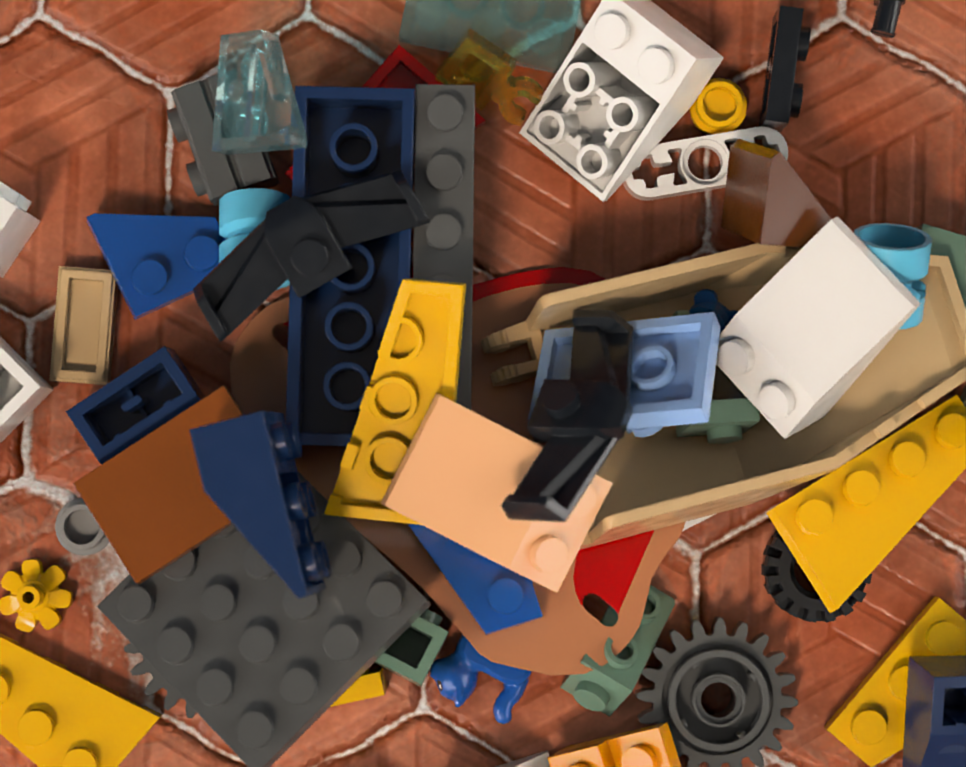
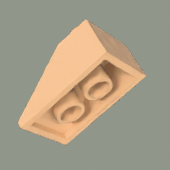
(461, 475)

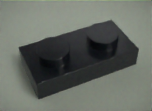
(787, 45)

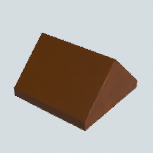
(768, 199)

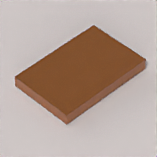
(154, 495)

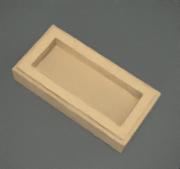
(84, 326)

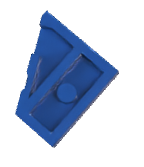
(156, 255)

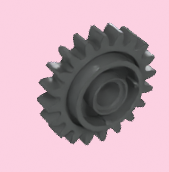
(753, 686)

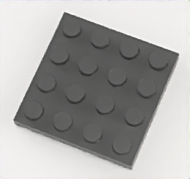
(249, 648)

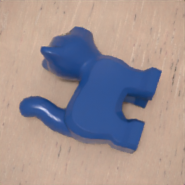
(458, 678)

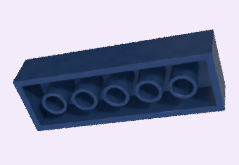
(343, 322)

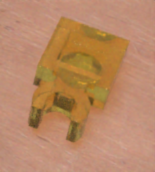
(490, 70)

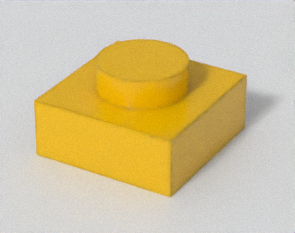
(367, 686)

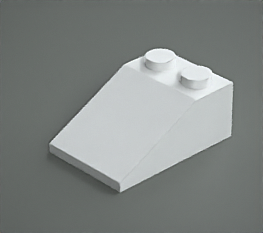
(813, 329)

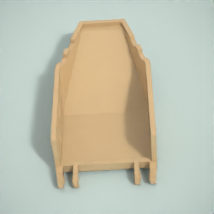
(685, 478)

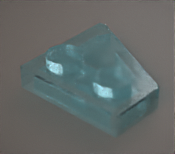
(255, 97)

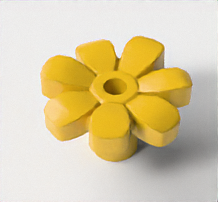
(45, 591)

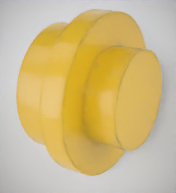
(719, 107)

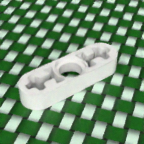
(716, 142)

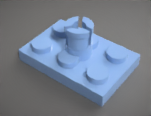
(669, 369)

